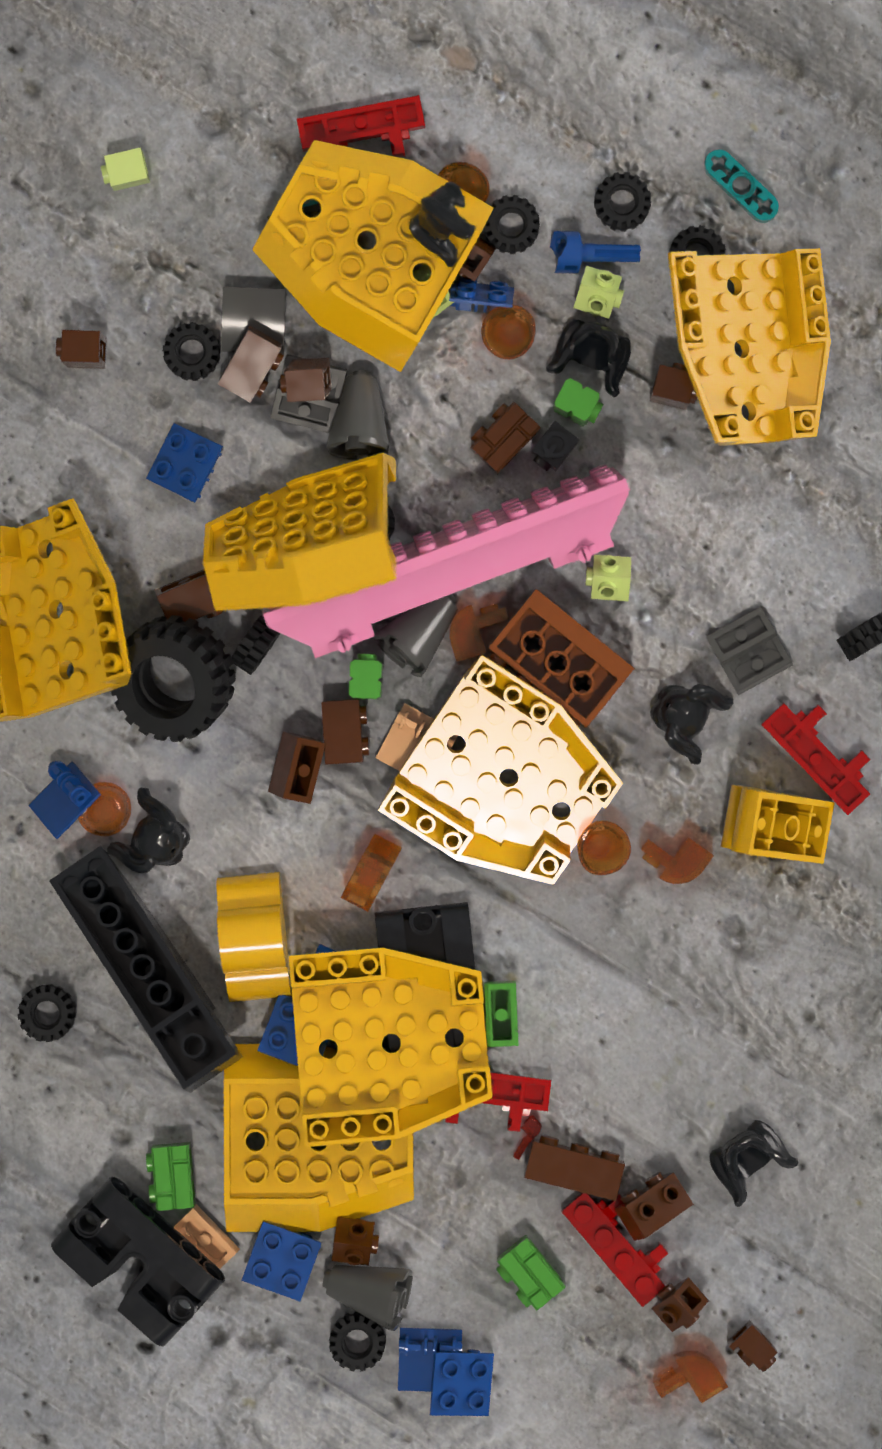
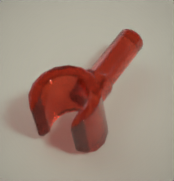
(532, 1129)

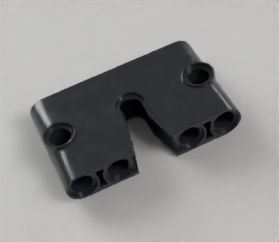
(445, 941)
(134, 1229)

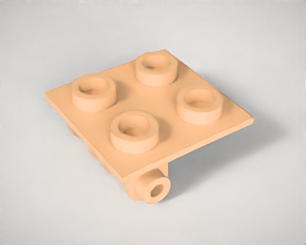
(404, 736)

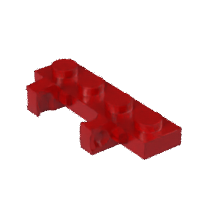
(386, 120)
(799, 739)
(517, 1096)
(632, 1267)

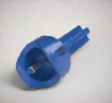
(571, 252)

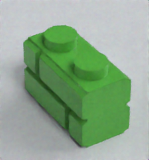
(578, 403)
(366, 677)
(501, 1013)
(172, 1176)
(530, 1273)

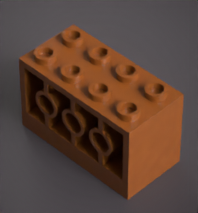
(565, 638)

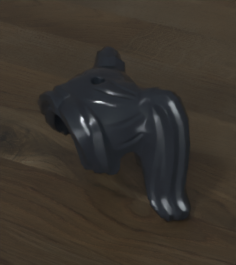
(439, 220)
(595, 348)
(686, 715)
(156, 839)
(746, 1155)

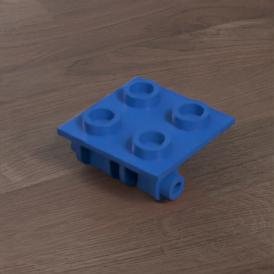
(467, 292)
(184, 462)
(64, 797)
(279, 1035)
(281, 1261)
(417, 1355)
(461, 1383)

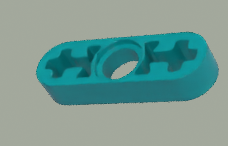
(764, 196)

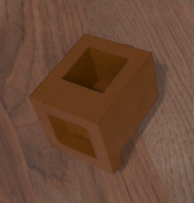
(753, 1347)

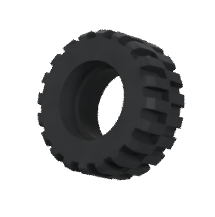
(202, 658)

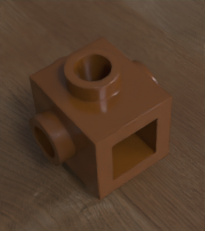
(354, 1241)
(680, 1304)

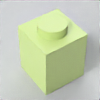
(125, 169)

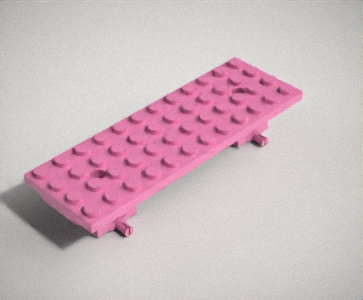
(552, 524)

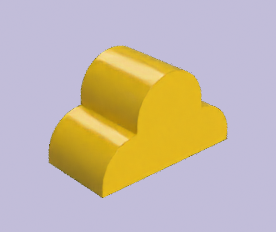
(777, 824)
(253, 937)

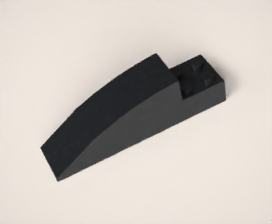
(146, 969)

